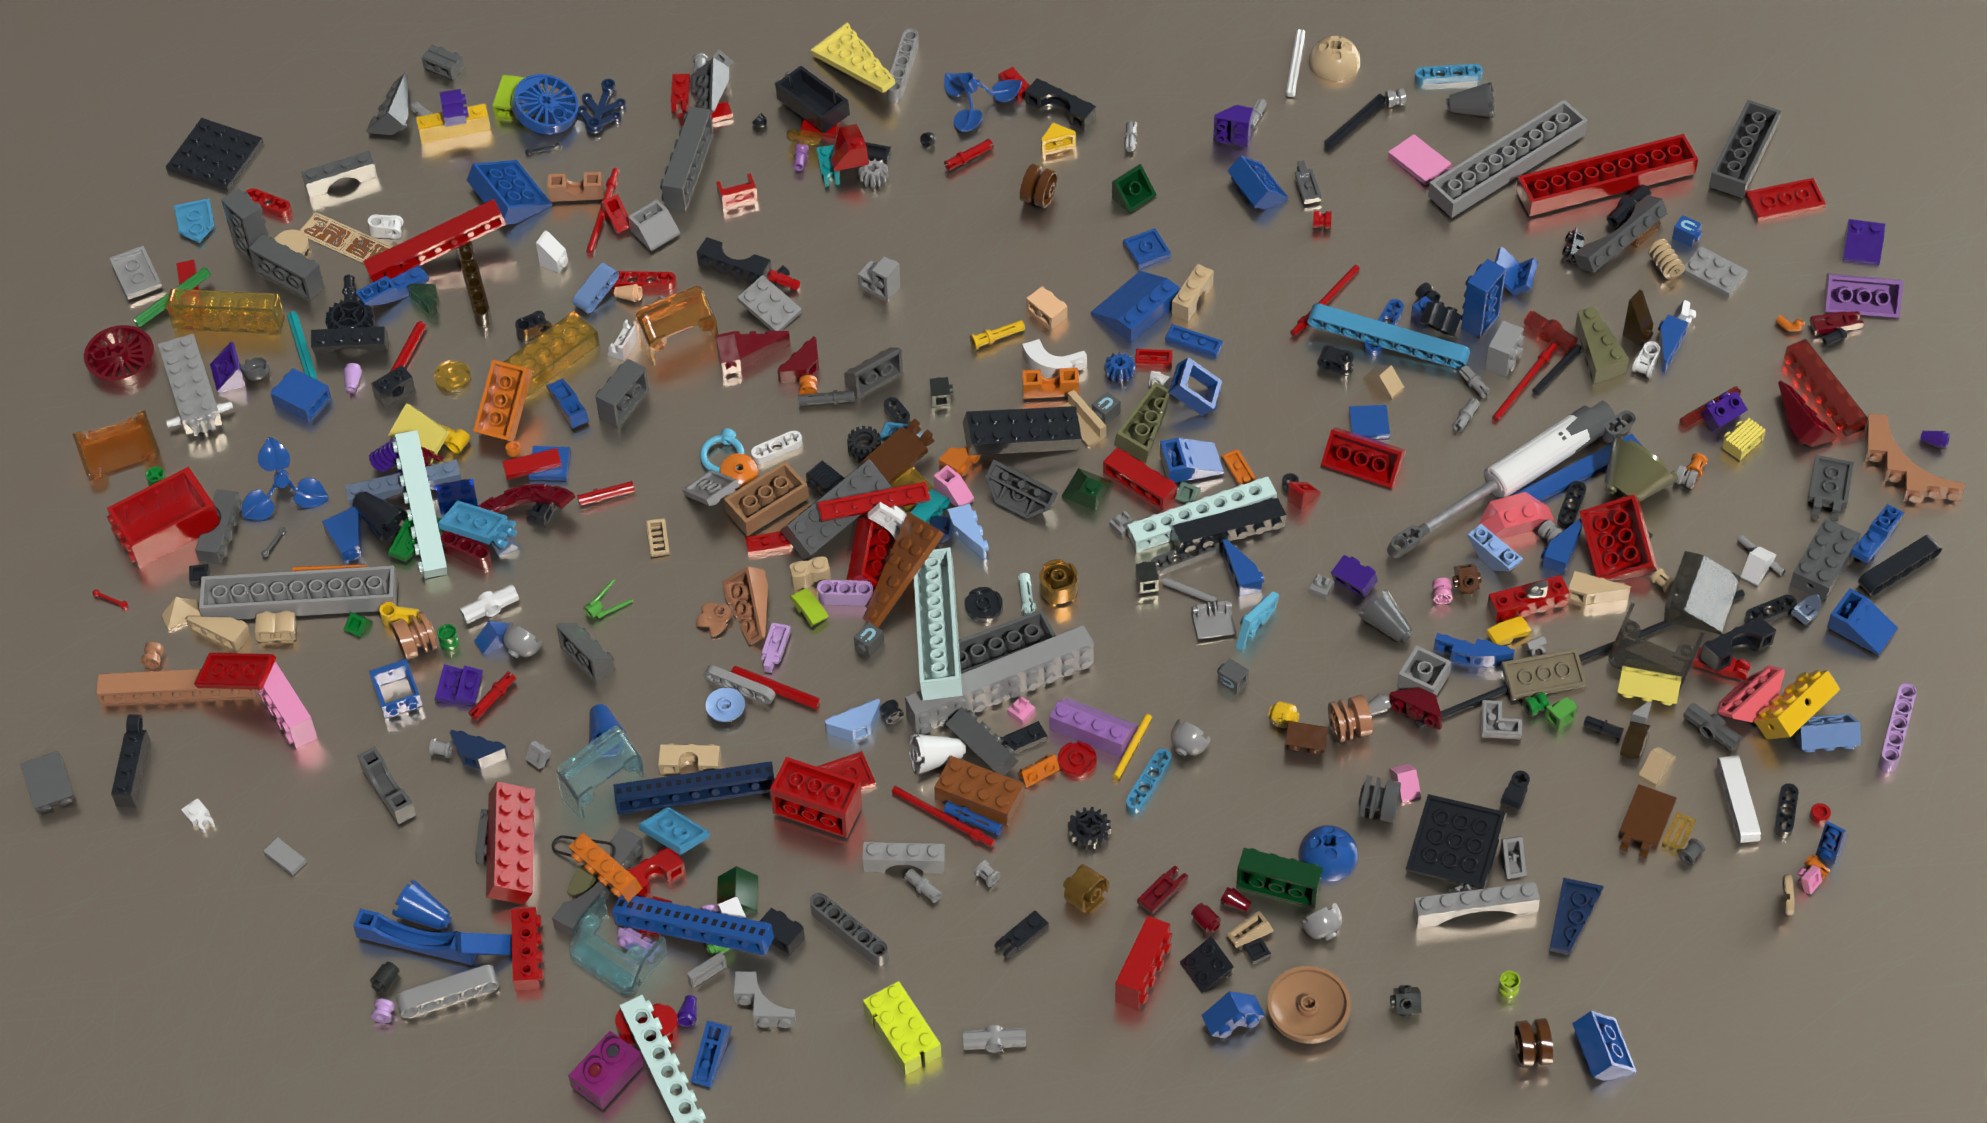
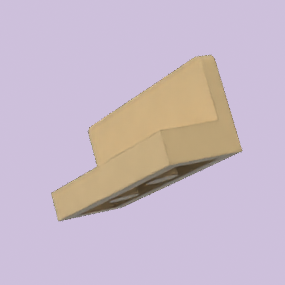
(1090, 424)

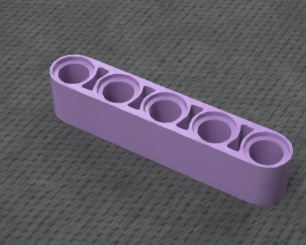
(1894, 734)

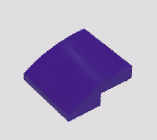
(458, 685)

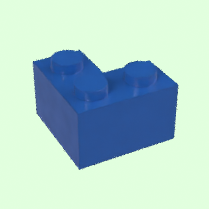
(1232, 1011)

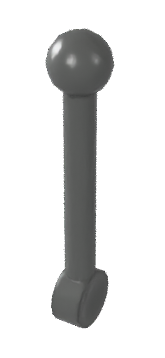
(282, 530)

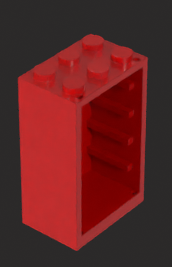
(163, 517)

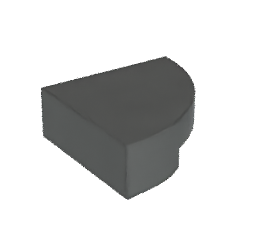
(1537, 590)

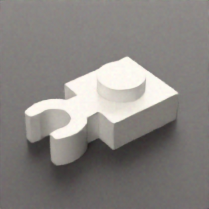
(197, 814)

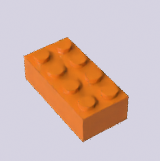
(502, 401)

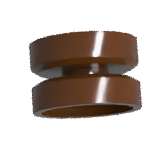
(1038, 186)
(1533, 1042)

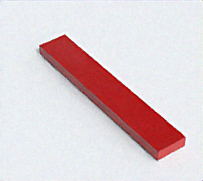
(863, 503)

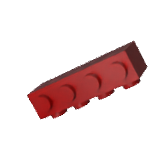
(1514, 603)
(526, 949)

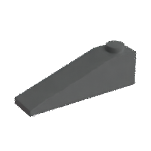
(393, 110)

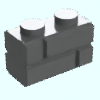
(443, 61)

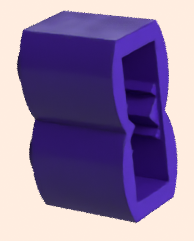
(453, 107)

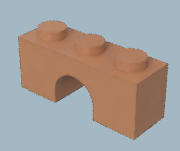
(564, 190)

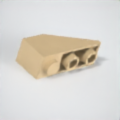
(1594, 590)

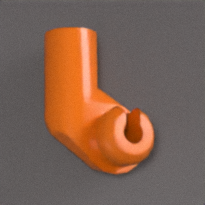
(1790, 326)

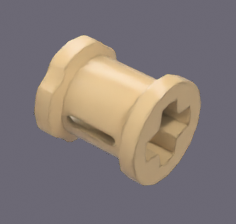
(1662, 580)

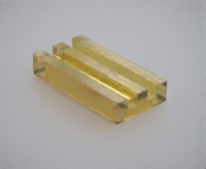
(1672, 845)

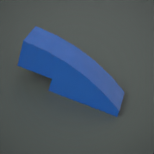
(568, 403)

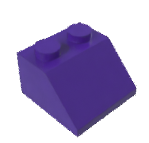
(1863, 241)

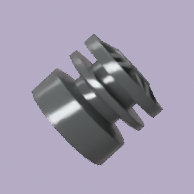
(1379, 799)

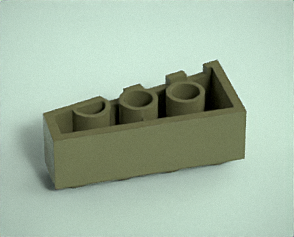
(1602, 350)
(1142, 425)

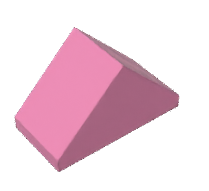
(1409, 782)

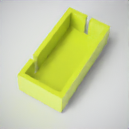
(902, 1027)

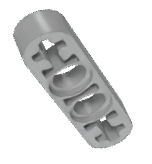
(745, 686)

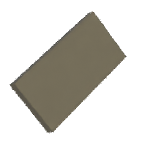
(1543, 673)

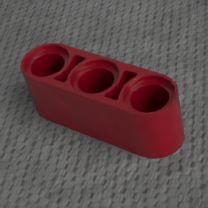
(466, 550)

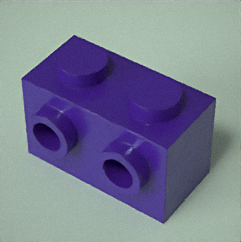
(1723, 411)
(1354, 576)

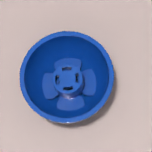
(1331, 849)

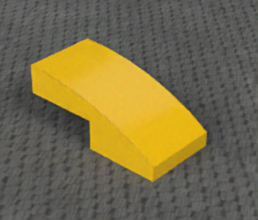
(1508, 630)

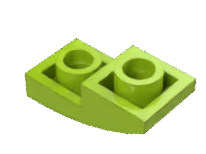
(809, 606)

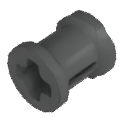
(1693, 849)

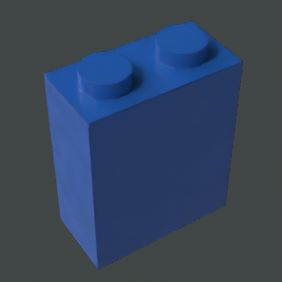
(300, 394)

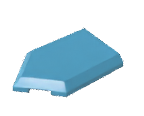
(194, 219)

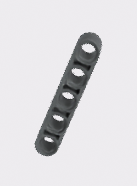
(852, 937)

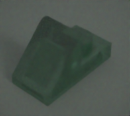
(424, 296)

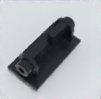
(1573, 241)

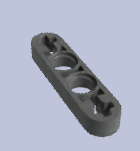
(1187, 559)

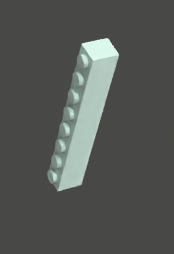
(421, 505)

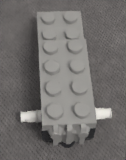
(191, 387)

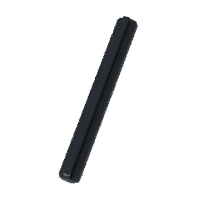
(1354, 121)

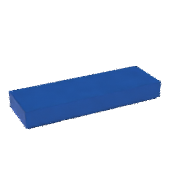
(1194, 341)
(484, 944)

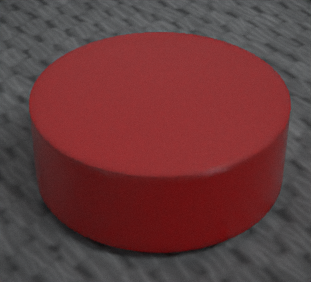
(1820, 813)

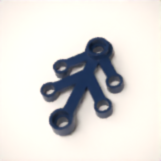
(595, 124)

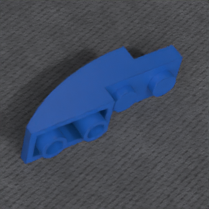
(391, 290)
(1878, 534)
(1480, 654)

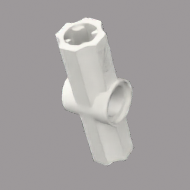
(489, 604)

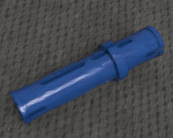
(952, 809)

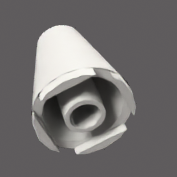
(933, 751)

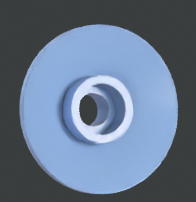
(725, 698)

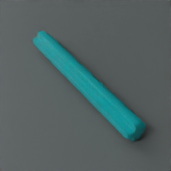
(301, 344)

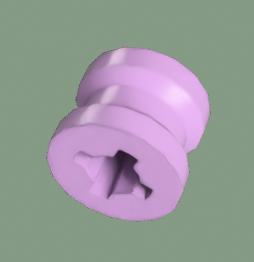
(382, 1010)

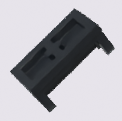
(541, 513)

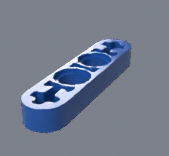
(1387, 313)

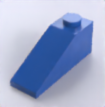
(1670, 337)
(1561, 548)
(1242, 569)
(710, 1052)

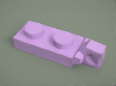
(775, 645)

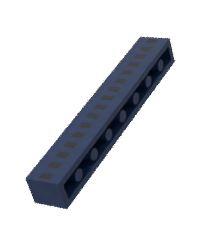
(693, 787)

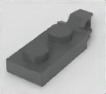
(1307, 184)
(481, 846)

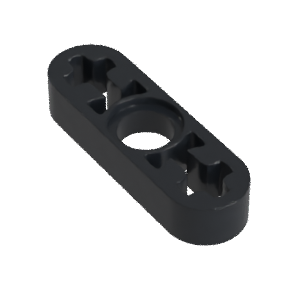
(1578, 500)
(1775, 604)
(1780, 816)

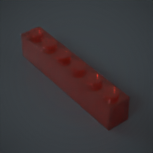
(1825, 388)

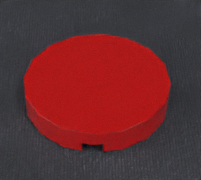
(1077, 759)

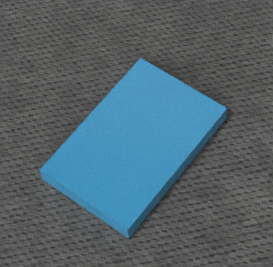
(674, 830)

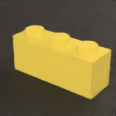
(1649, 685)

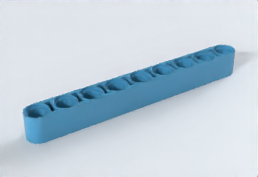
(1388, 336)

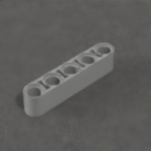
(903, 64)
(447, 991)

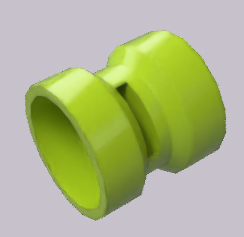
(1509, 984)

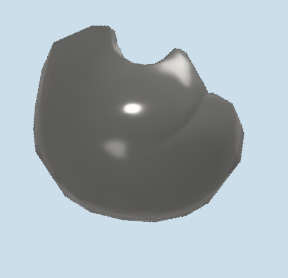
(255, 368)

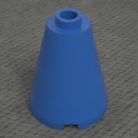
(600, 721)
(421, 907)

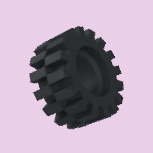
(863, 435)

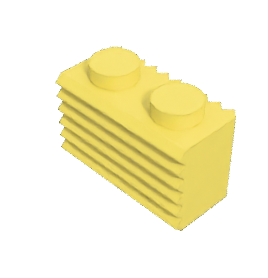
(1743, 438)

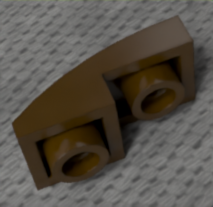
(1635, 740)

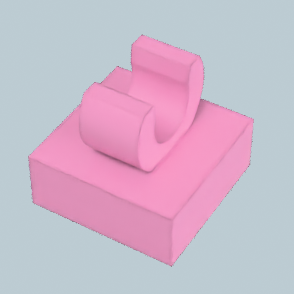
(1021, 710)
(1810, 878)

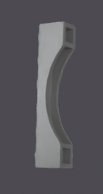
(1443, 907)

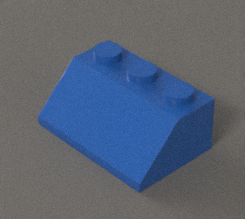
(1256, 183)
(1603, 1046)

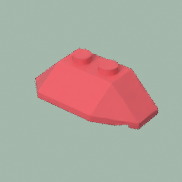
(1515, 515)
(1752, 694)

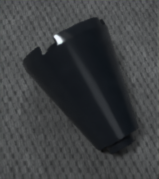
(380, 515)

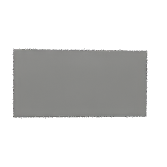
(285, 856)
(706, 970)

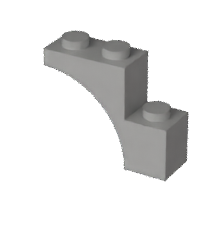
(764, 1011)

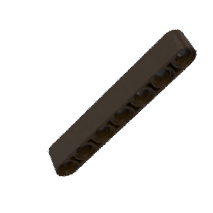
(474, 284)

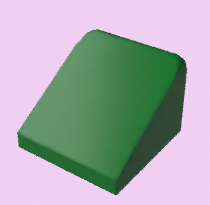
(357, 624)

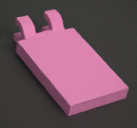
(1419, 159)

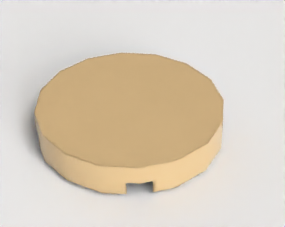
(294, 240)
(1787, 884)

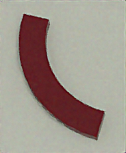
(530, 493)

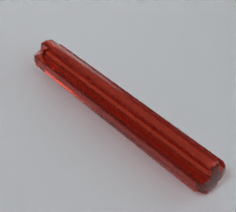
(1695, 415)

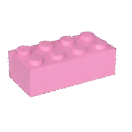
(287, 709)

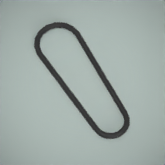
(573, 838)

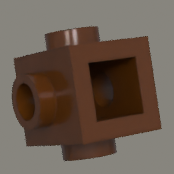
(1466, 578)

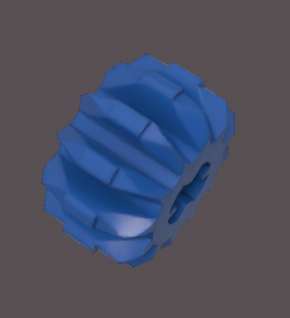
(1119, 367)

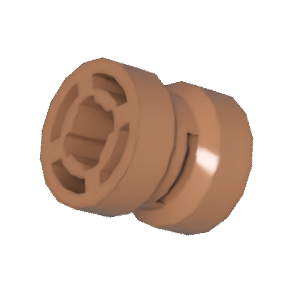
(152, 655)

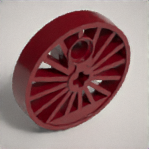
(115, 356)

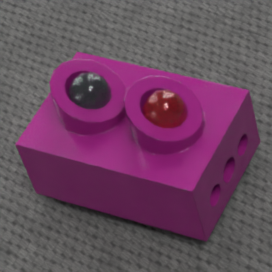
(606, 1070)

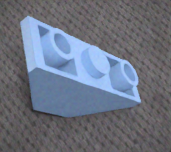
(1493, 550)
(854, 722)

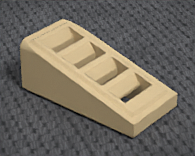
(657, 524)
(1255, 926)

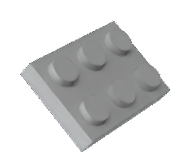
(1715, 271)
(135, 272)
(769, 304)
(711, 487)

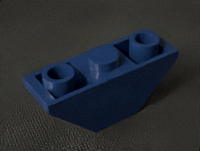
(477, 751)

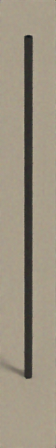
(1583, 657)

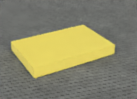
(430, 432)

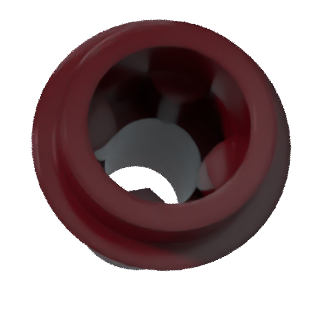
(1236, 900)

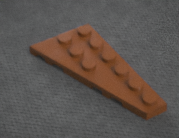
(907, 556)

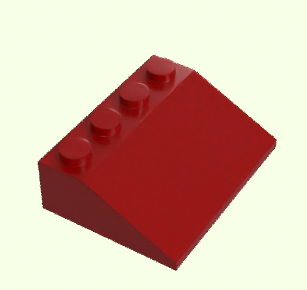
(1618, 539)

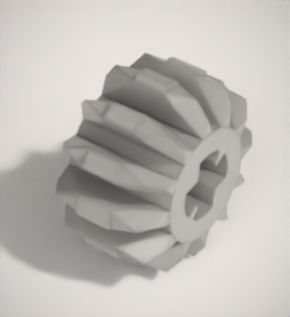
(874, 173)

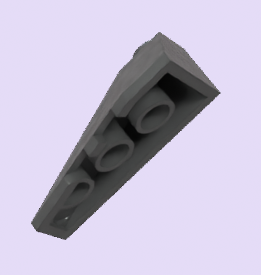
(709, 84)

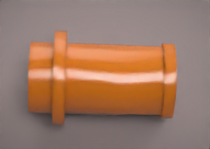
(1813, 860)

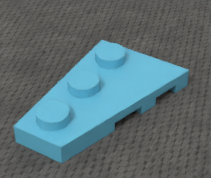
(1257, 616)

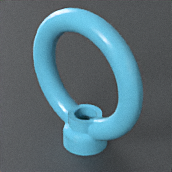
(727, 438)

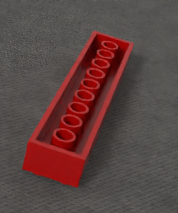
(1606, 174)

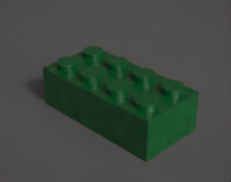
(1279, 877)

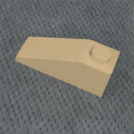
(221, 630)

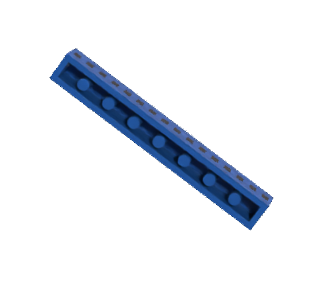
(694, 924)

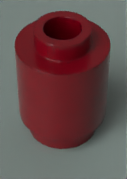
(1206, 918)

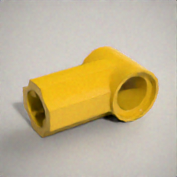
(456, 439)
(396, 614)

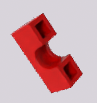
(664, 863)

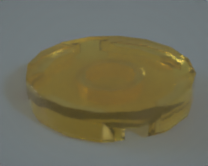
(804, 137)
(452, 376)

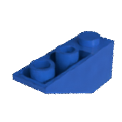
(1831, 842)

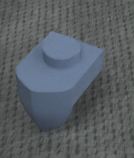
(1807, 609)

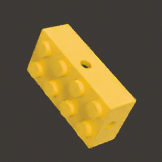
(1796, 704)

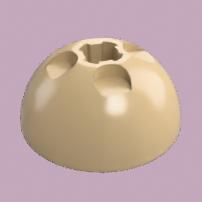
(1334, 58)

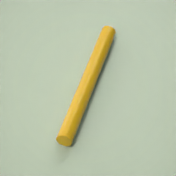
(1132, 746)

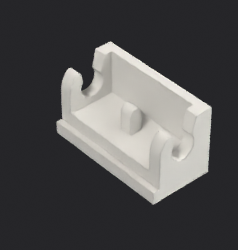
(624, 342)

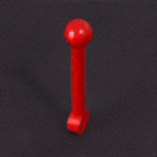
(124, 605)

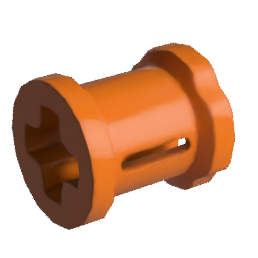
(1696, 463)

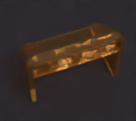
(673, 316)

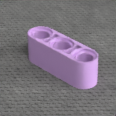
(844, 592)

